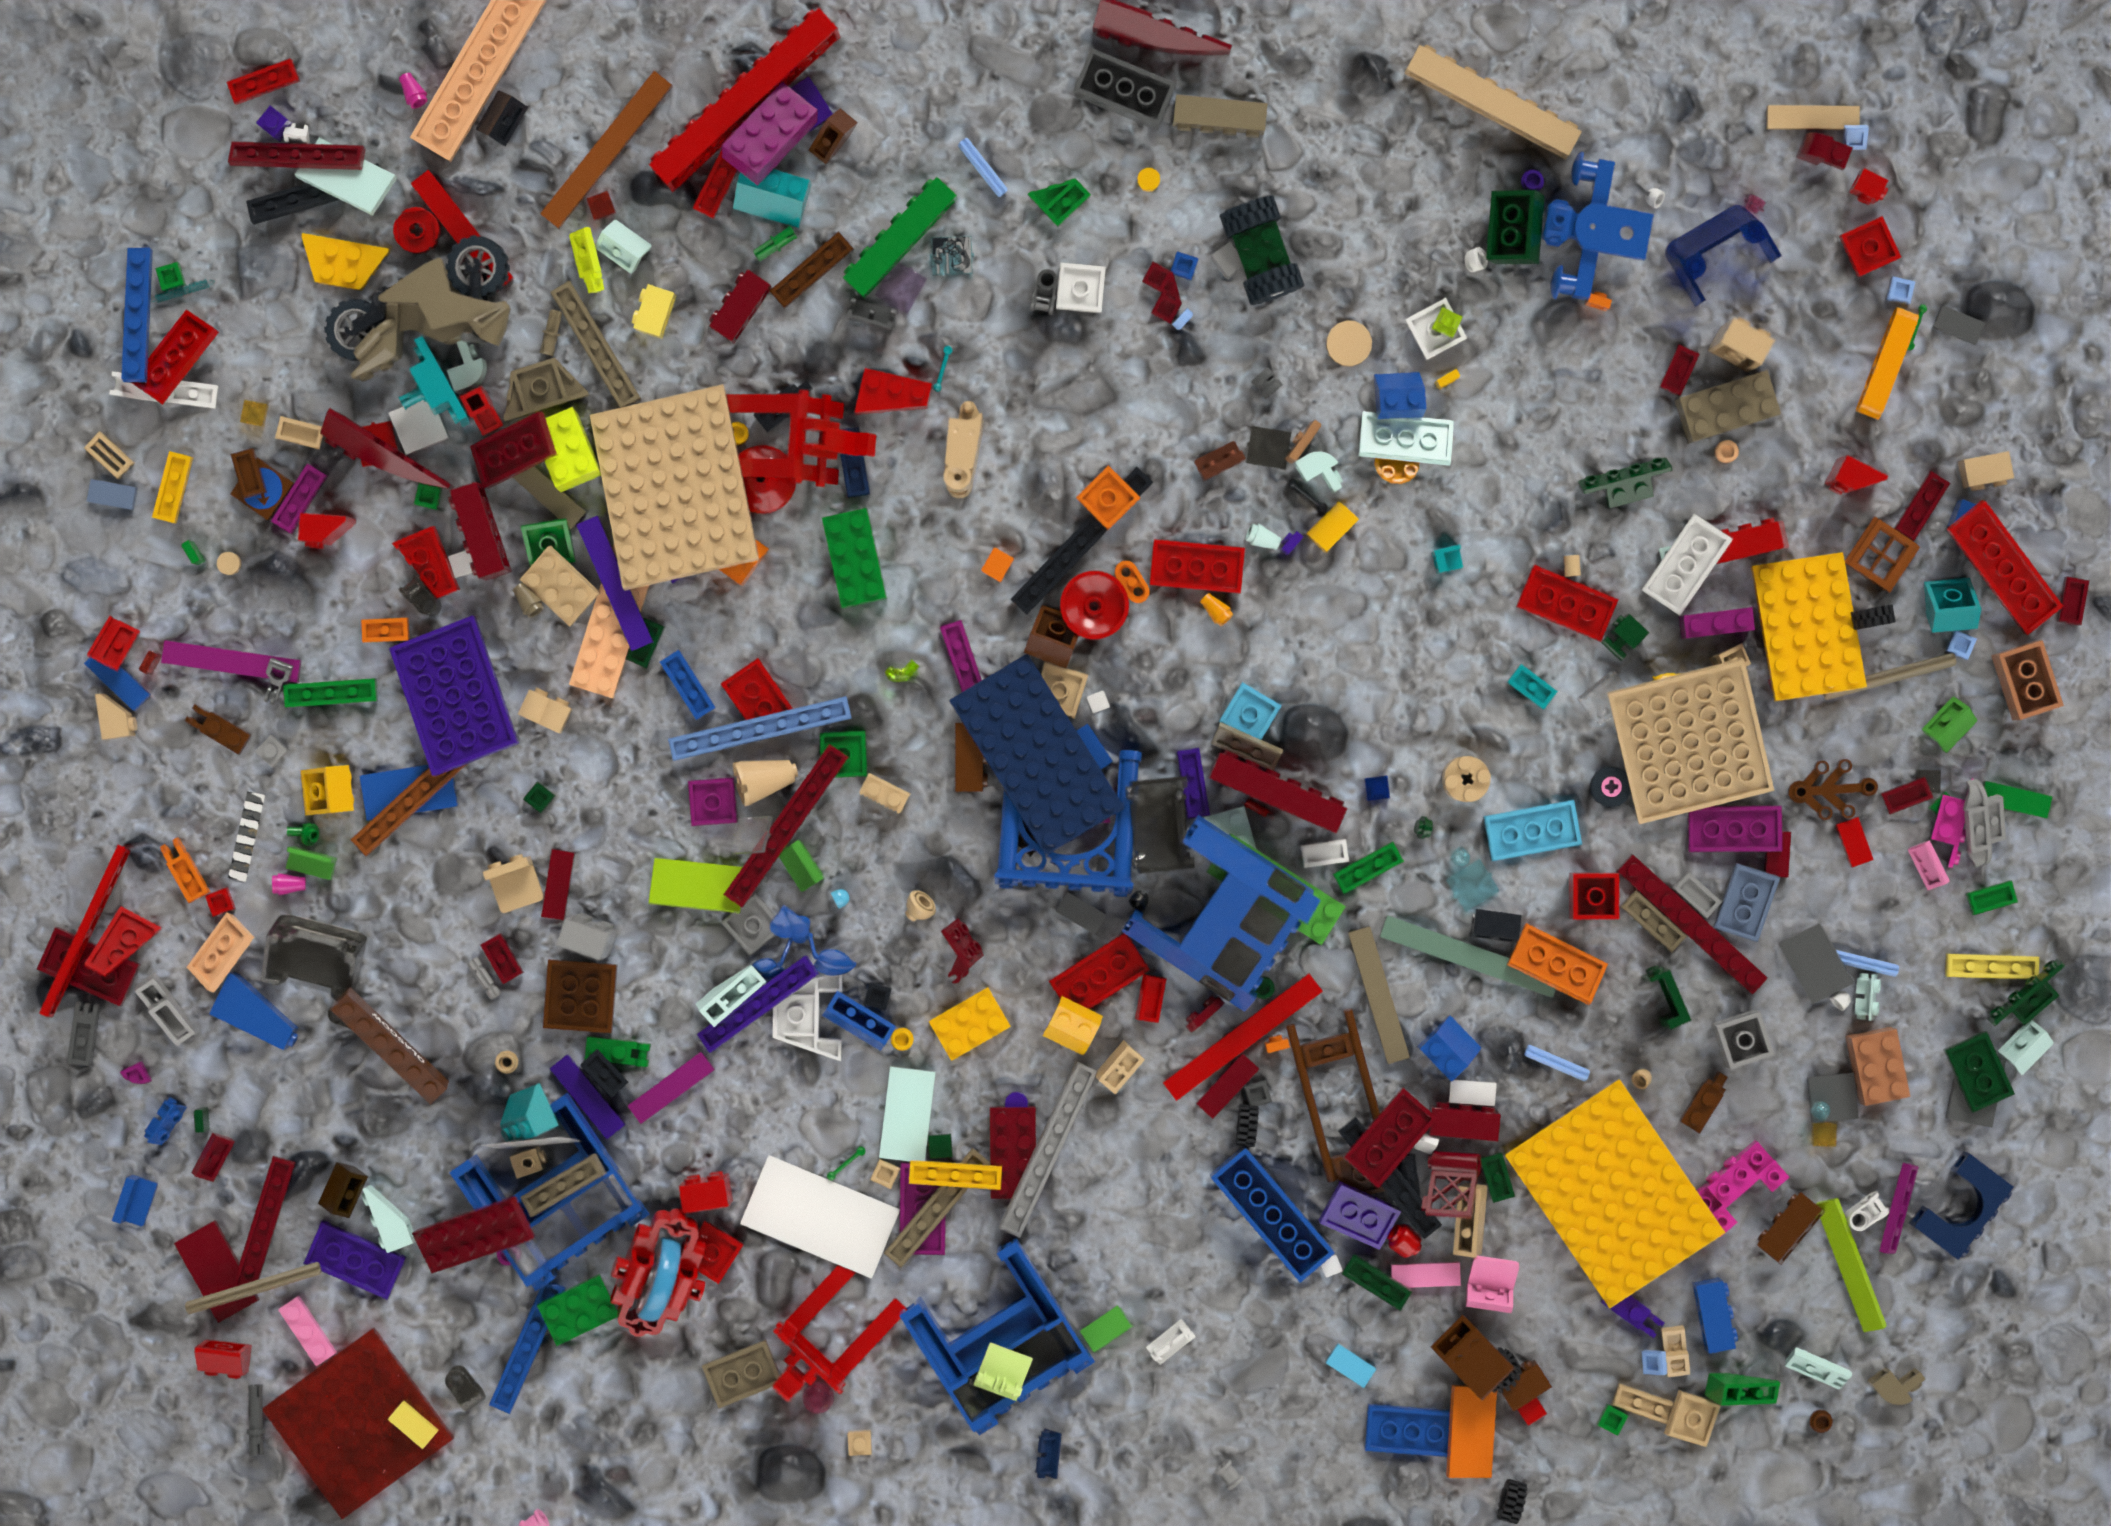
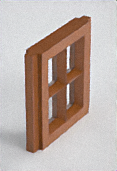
(1899, 565)

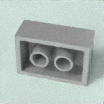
(587, 937)

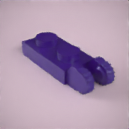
(1635, 1314)

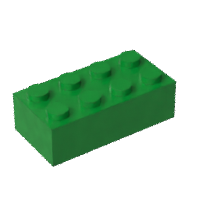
(854, 558)

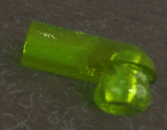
(901, 674)

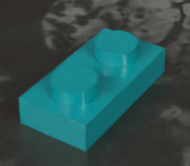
(1532, 686)

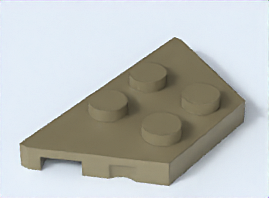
(541, 388)

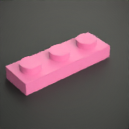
(307, 1331)

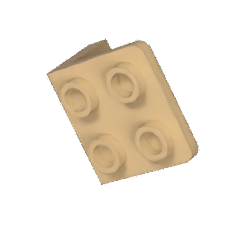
(514, 883)

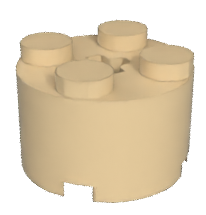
(1479, 778)

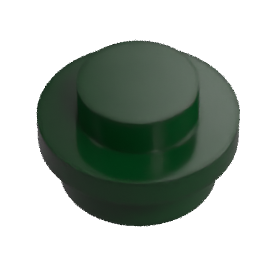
(1423, 827)

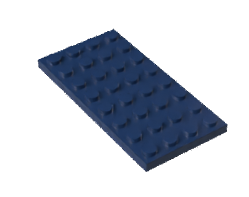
(1036, 754)

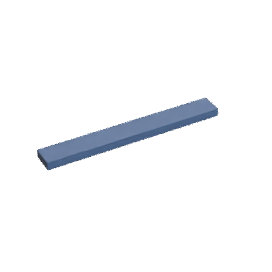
(759, 728)

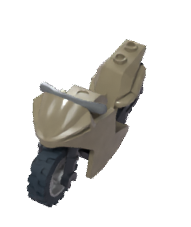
(429, 303)

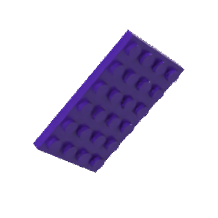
(453, 695)

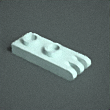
(1818, 1368)

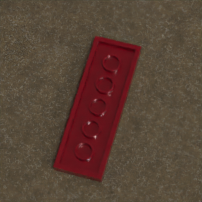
(473, 1234)

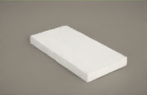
(1687, 564)

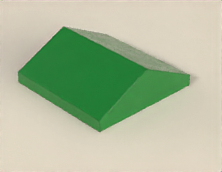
(549, 533)

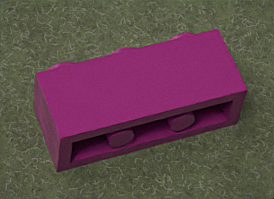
(1716, 623)

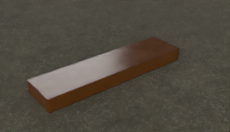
(811, 270)

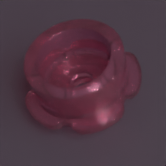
(1754, 204)

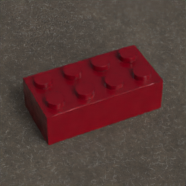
(480, 531)

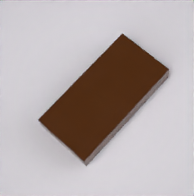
(248, 473)

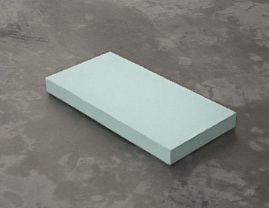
(359, 188)
(1406, 439)
(907, 1114)

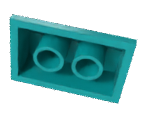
(776, 198)
(527, 1115)

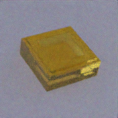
(254, 413)
(1824, 1134)

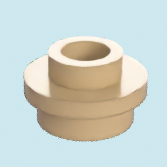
(500, 1065)

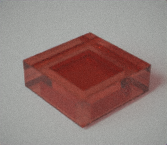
(601, 205)
(150, 662)

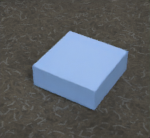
(1856, 136)
(1900, 290)
(1961, 644)
(1654, 1362)

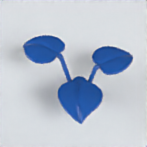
(796, 928)

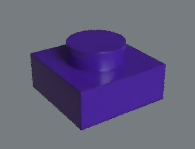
(1290, 542)

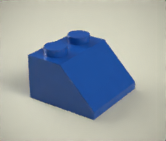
(1399, 395)
(1450, 1048)

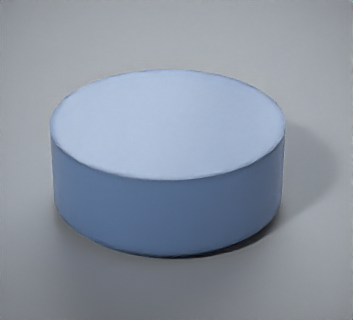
(1182, 319)

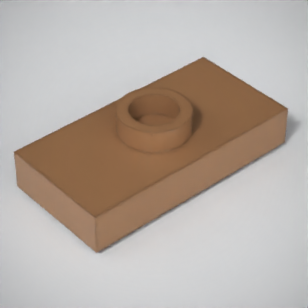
(1302, 440)

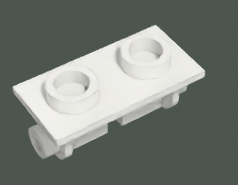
(1170, 1342)

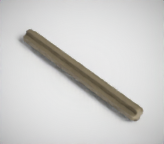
(1901, 673)
(253, 1288)

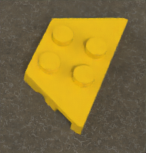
(341, 261)

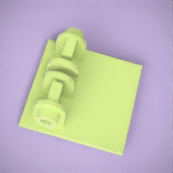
(1003, 1371)

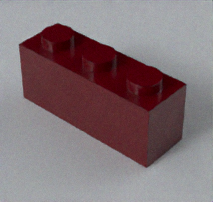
(739, 306)
(1465, 1122)

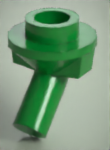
(309, 833)

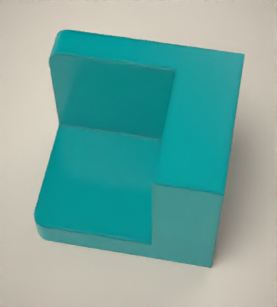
(1447, 559)

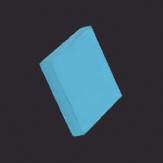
(1250, 712)

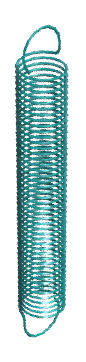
(185, 287)

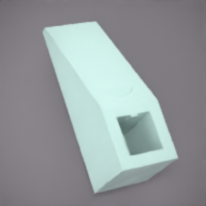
(392, 1224)

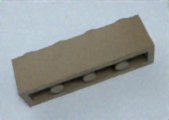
(1220, 115)

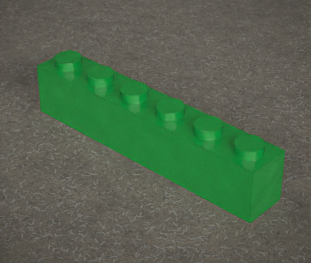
(899, 237)

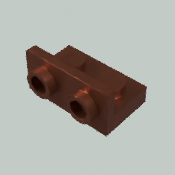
(1219, 460)

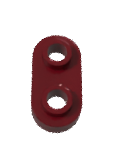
(1196, 1019)

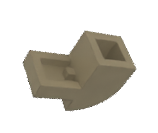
(1896, 1390)

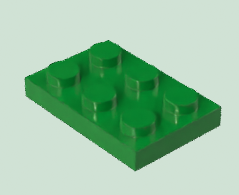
(577, 1310)

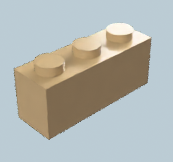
(1470, 1232)

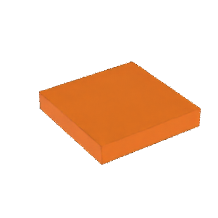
(1108, 497)

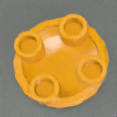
(1396, 470)

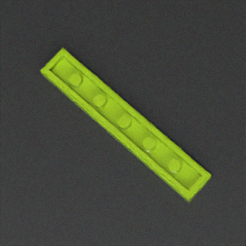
(1851, 1266)

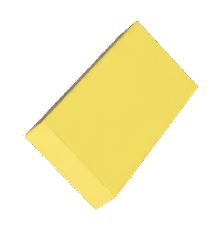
(413, 1424)

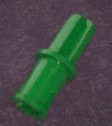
(774, 243)

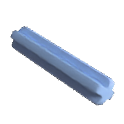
(982, 167)
(1869, 964)
(1557, 1063)

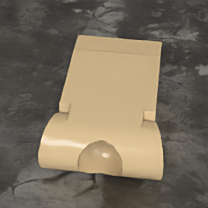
(963, 450)

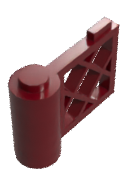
(1451, 1167)

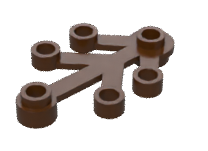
(1828, 789)

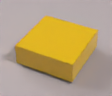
(1447, 379)

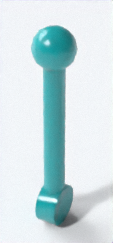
(948, 351)

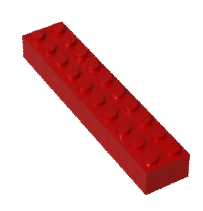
(735, 105)

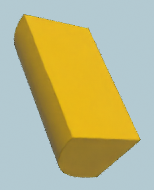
(1332, 526)

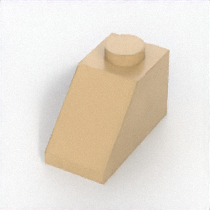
(114, 719)

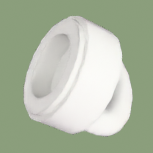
(1476, 259)

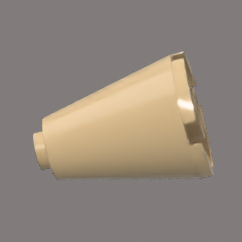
(762, 778)

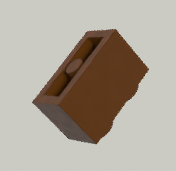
(1531, 1385)

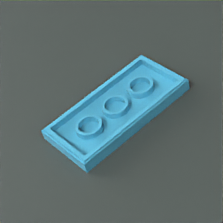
(1532, 830)

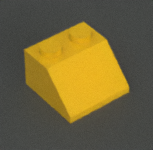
(327, 790)
(1073, 1026)

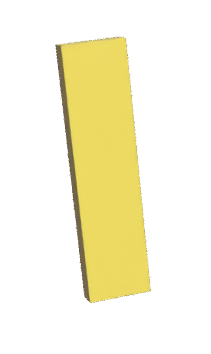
(1991, 966)

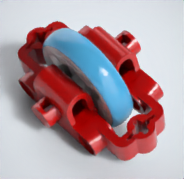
(658, 1273)

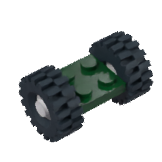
(1261, 250)

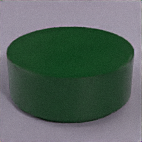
(1265, 989)

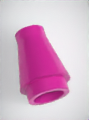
(413, 92)
(287, 884)

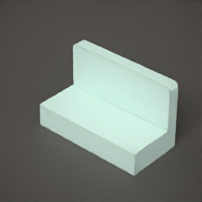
(622, 246)
(2026, 1046)

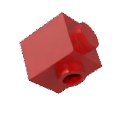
(1869, 187)

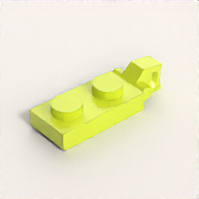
(587, 259)

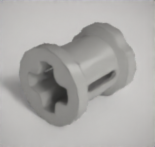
(1229, 1474)

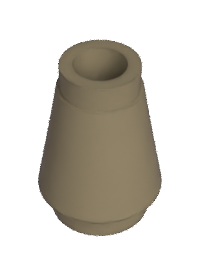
(528, 601)

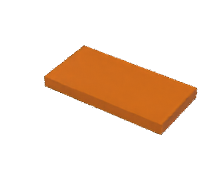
(1557, 964)
(1470, 1434)

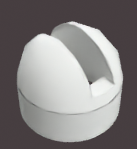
(1655, 197)
(1841, 1000)

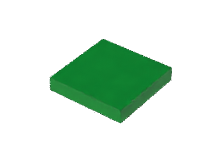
(853, 746)

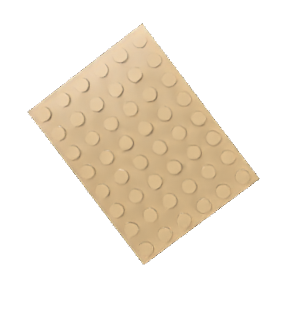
(674, 487)

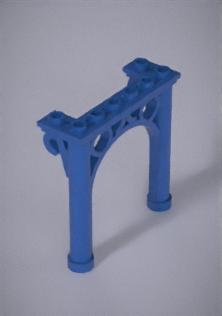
(1119, 884)

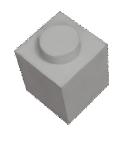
(1226, 259)

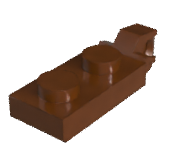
(1704, 1102)

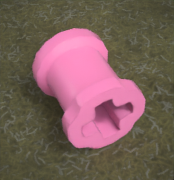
(536, 1519)

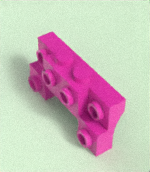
(1737, 1177)

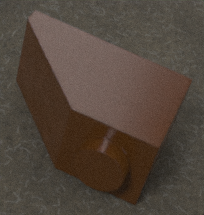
(832, 135)

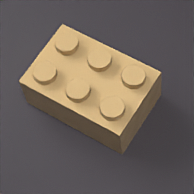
(1741, 344)

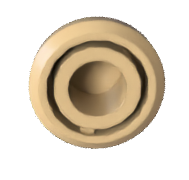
(919, 906)

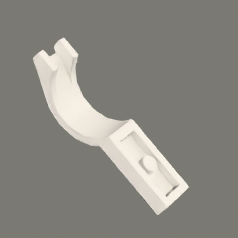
(185, 393)

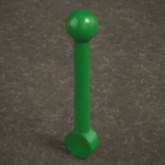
(1922, 309)
(860, 1152)

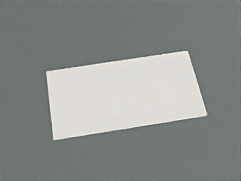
(820, 1216)

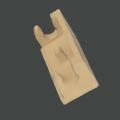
(1119, 1067)

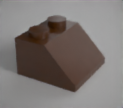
(1051, 638)

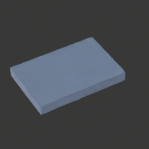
(1746, 902)

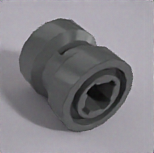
(1266, 383)

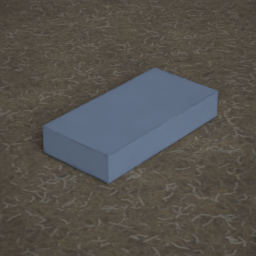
(112, 494)

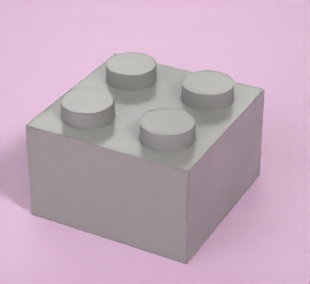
(1742, 1039)

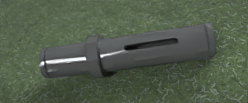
(256, 1428)

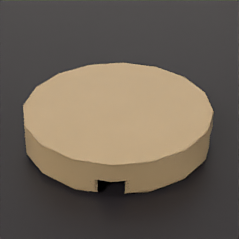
(1349, 343)

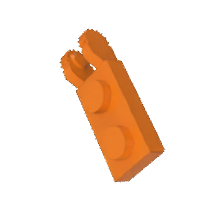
(185, 872)

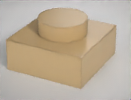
(859, 1442)

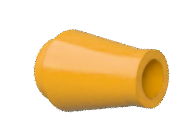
(1217, 610)

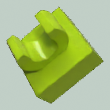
(1447, 322)

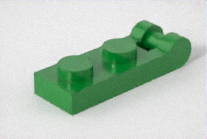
(619, 1050)

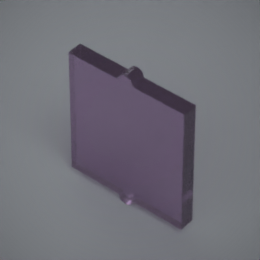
(901, 287)

